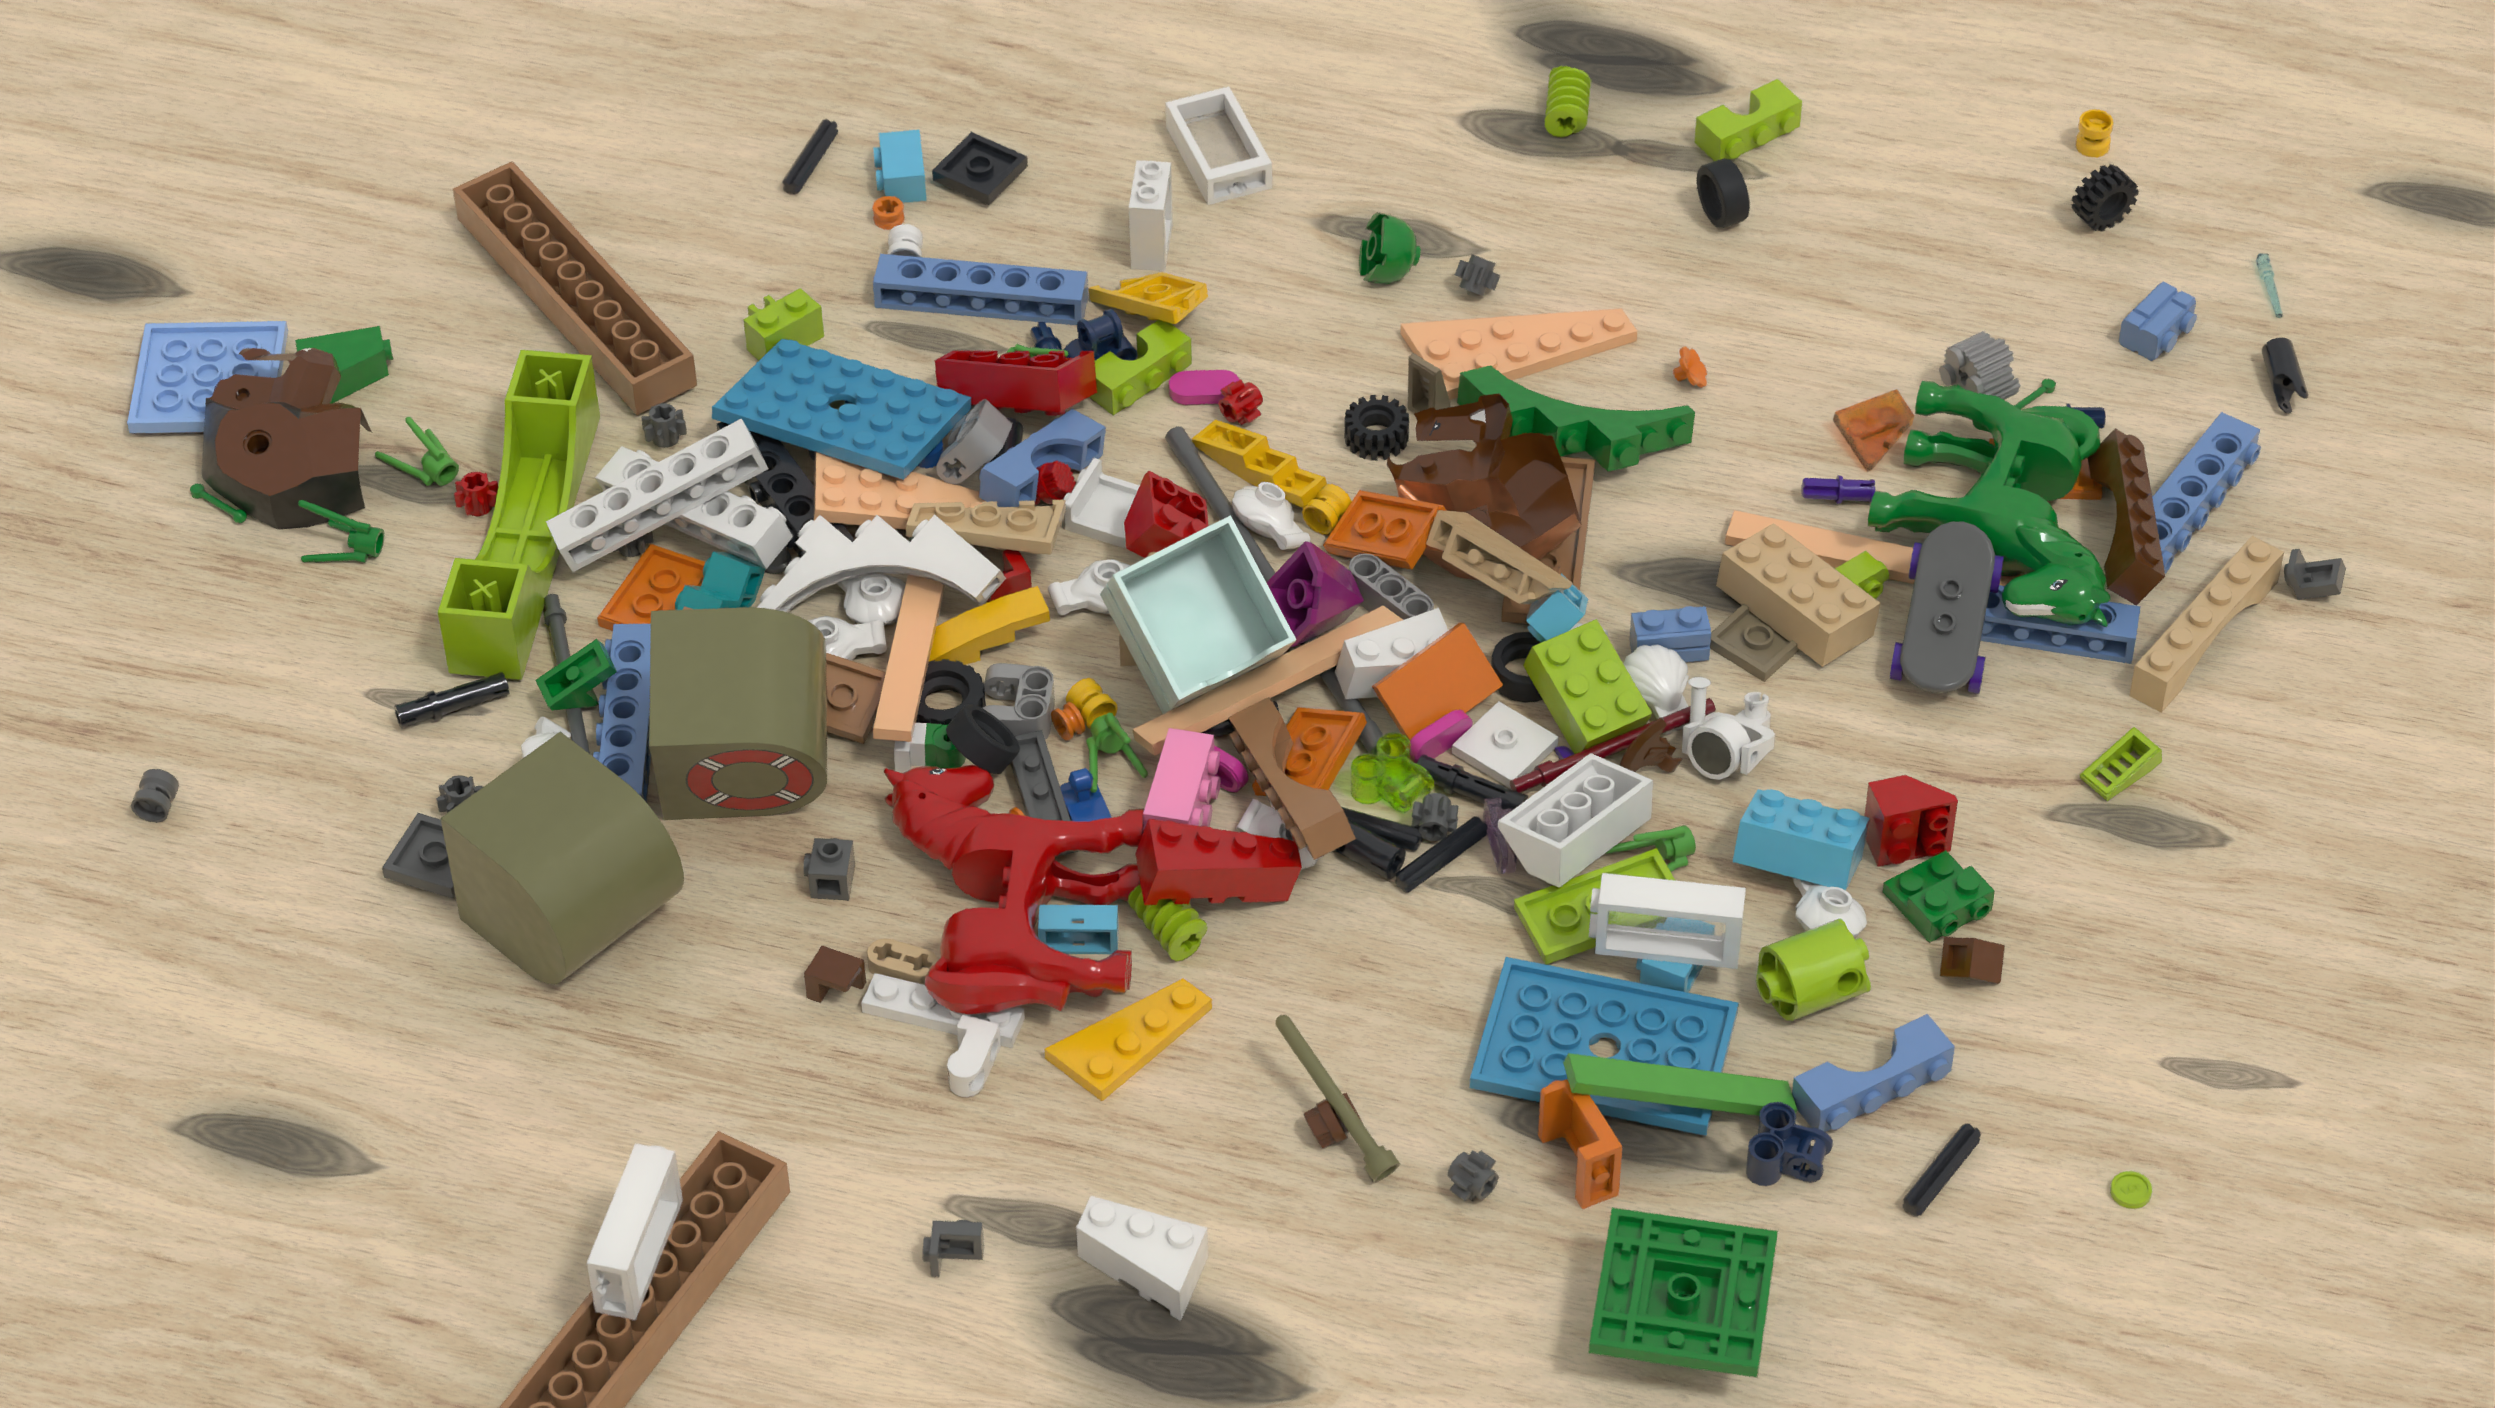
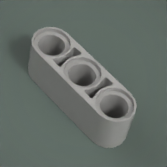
(1386, 587)

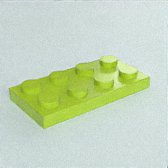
(1561, 916)

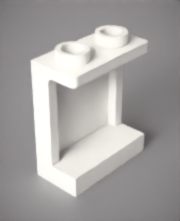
(1099, 505)

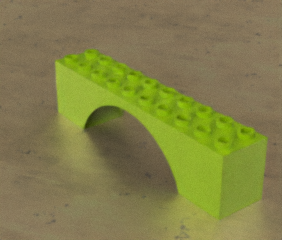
(499, 597)

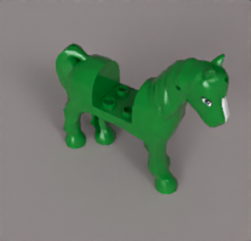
(2032, 463)

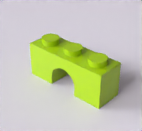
(1728, 135)
(1161, 354)

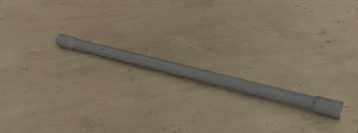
(1188, 455)

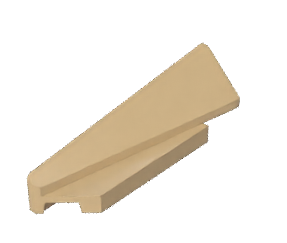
(1492, 558)

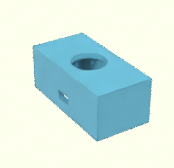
(1098, 931)

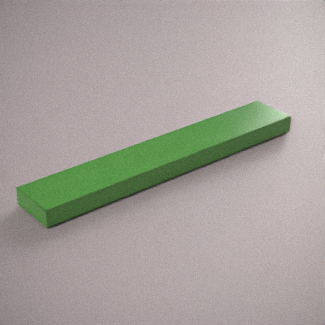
(1674, 1085)

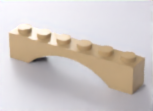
(2172, 658)

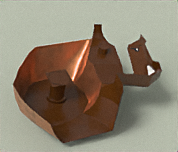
(1504, 482)

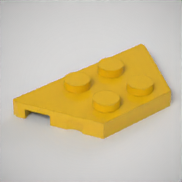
(1154, 295)

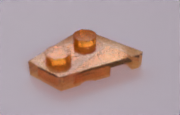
(1874, 426)

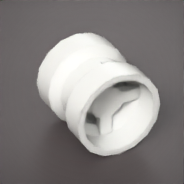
(905, 241)

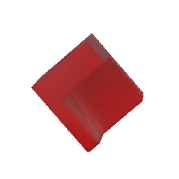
(1016, 574)

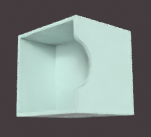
(1197, 615)

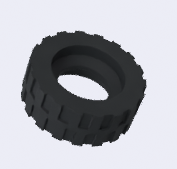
(952, 677)

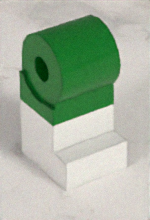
(928, 748)

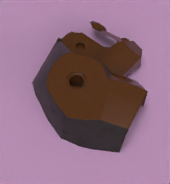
(284, 441)

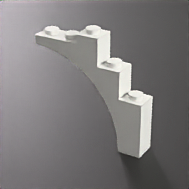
(879, 549)

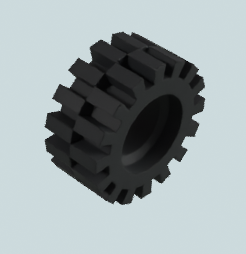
(2104, 197)
(1376, 441)

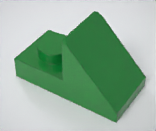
(573, 680)

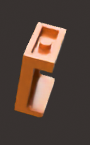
(1589, 1137)

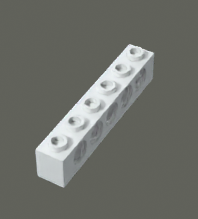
(656, 495)
(725, 521)

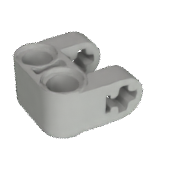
(973, 442)
(1030, 689)

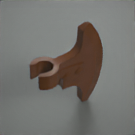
(1651, 750)

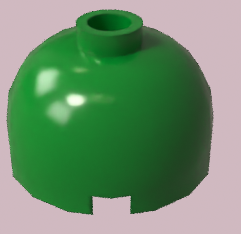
(1389, 250)

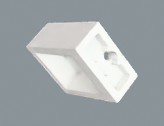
(1150, 215)

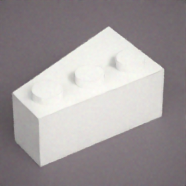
(1379, 652)

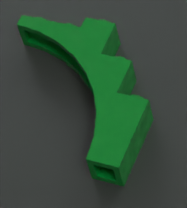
(1607, 435)

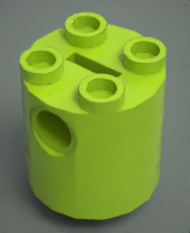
(1813, 970)

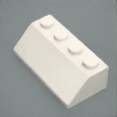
(1577, 818)

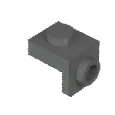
(2314, 578)
(953, 1241)

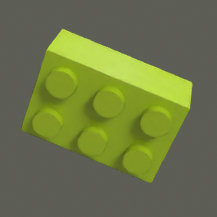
(1586, 686)

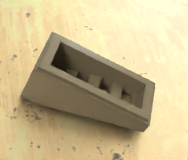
(1425, 386)

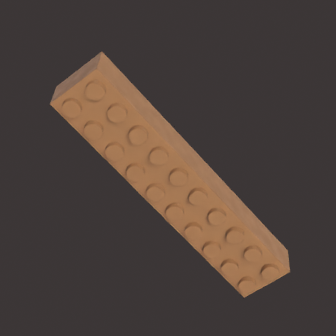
(575, 287)
(605, 1357)

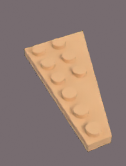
(1516, 343)
(856, 494)

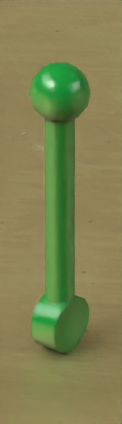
(2047, 386)
(198, 491)

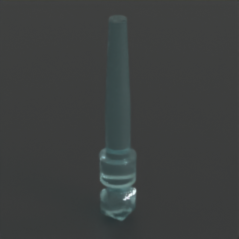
(2266, 273)

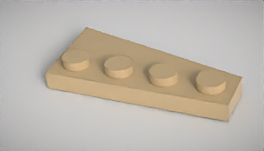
(1011, 528)

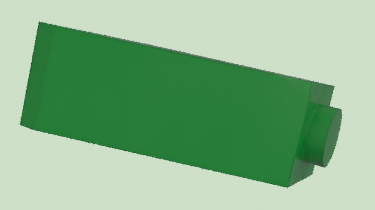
(359, 356)

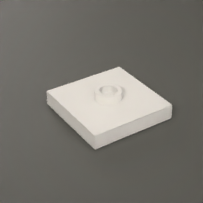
(1505, 744)

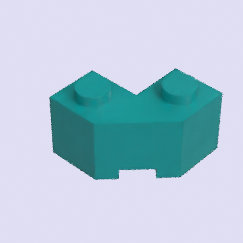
(726, 584)

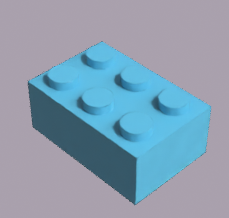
(1801, 839)

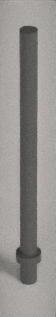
(555, 618)

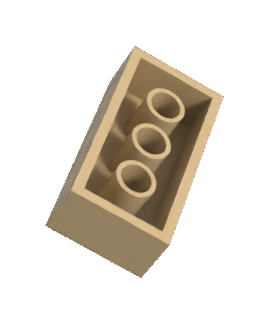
(1798, 594)

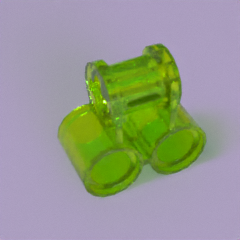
(1390, 775)

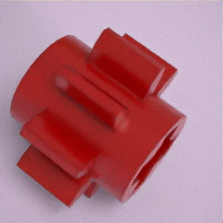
(1240, 402)
(476, 493)

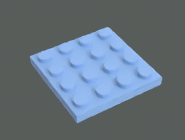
(187, 360)

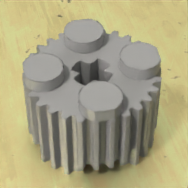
(1980, 366)

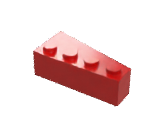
(1018, 381)

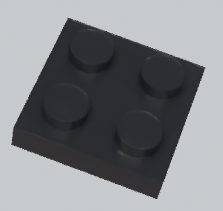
(980, 168)

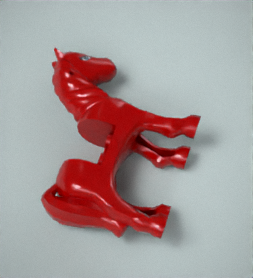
(992, 954)

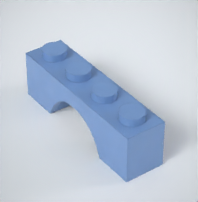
(1014, 475)
(1833, 1096)

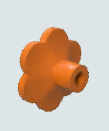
(1690, 368)

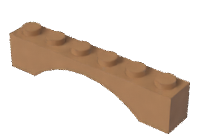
(1307, 812)

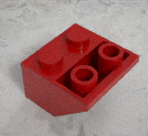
(1162, 515)
(1908, 819)

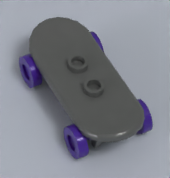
(1948, 609)

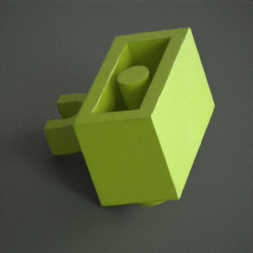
(789, 318)

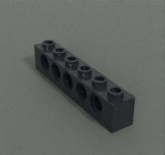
(784, 487)

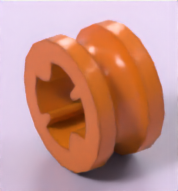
(888, 204)
(1068, 721)

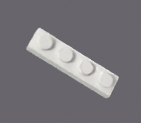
(913, 1005)

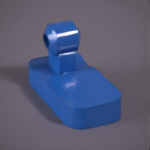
(1080, 801)

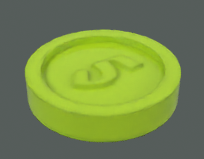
(2131, 1189)

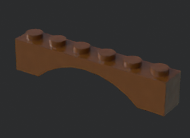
(2135, 553)

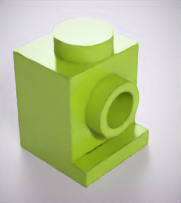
(1866, 573)

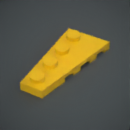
(1124, 1042)

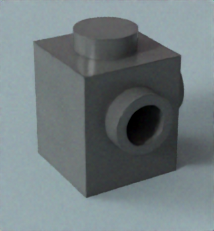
(830, 868)

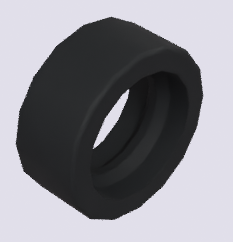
(1723, 193)
(1510, 648)
(983, 739)

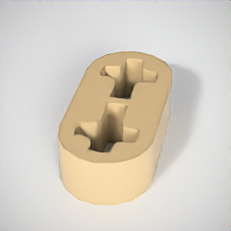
(904, 960)

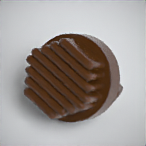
(1326, 1124)

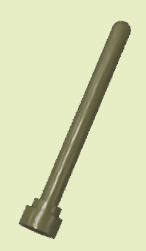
(1378, 1160)

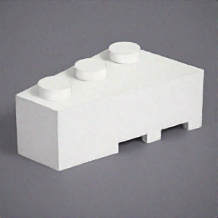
(1145, 1250)

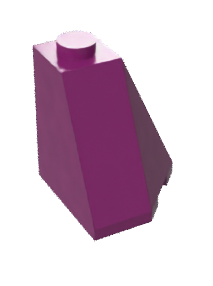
(1314, 592)

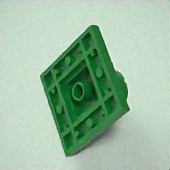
(1683, 1292)

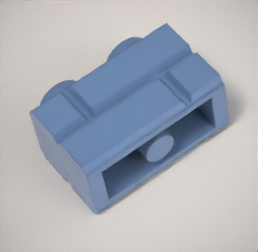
(2158, 321)
(1681, 630)

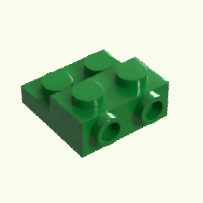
(1940, 896)

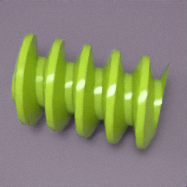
(1567, 101)
(1171, 924)

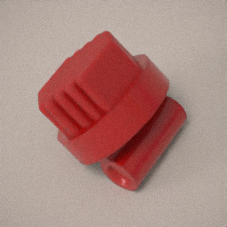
(1054, 482)

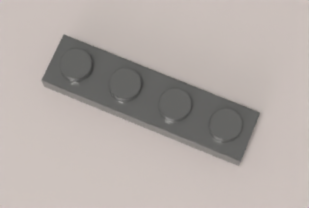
(1038, 780)

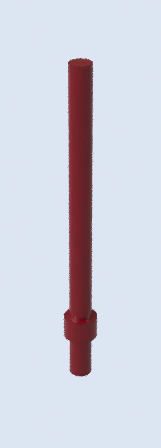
(1549, 771)

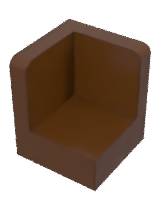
(1972, 959)
(835, 971)

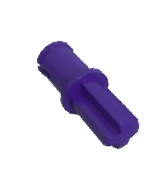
(1838, 489)

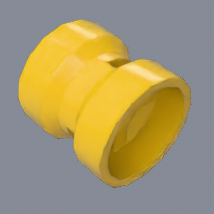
(2094, 133)
(1324, 512)
(1090, 700)

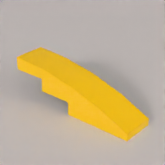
(1254, 461)
(988, 626)

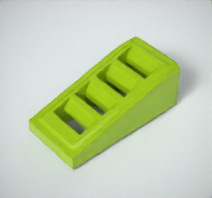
(2132, 741)

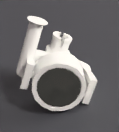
(1726, 742)

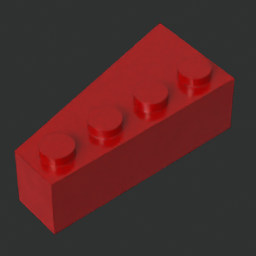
(1214, 864)

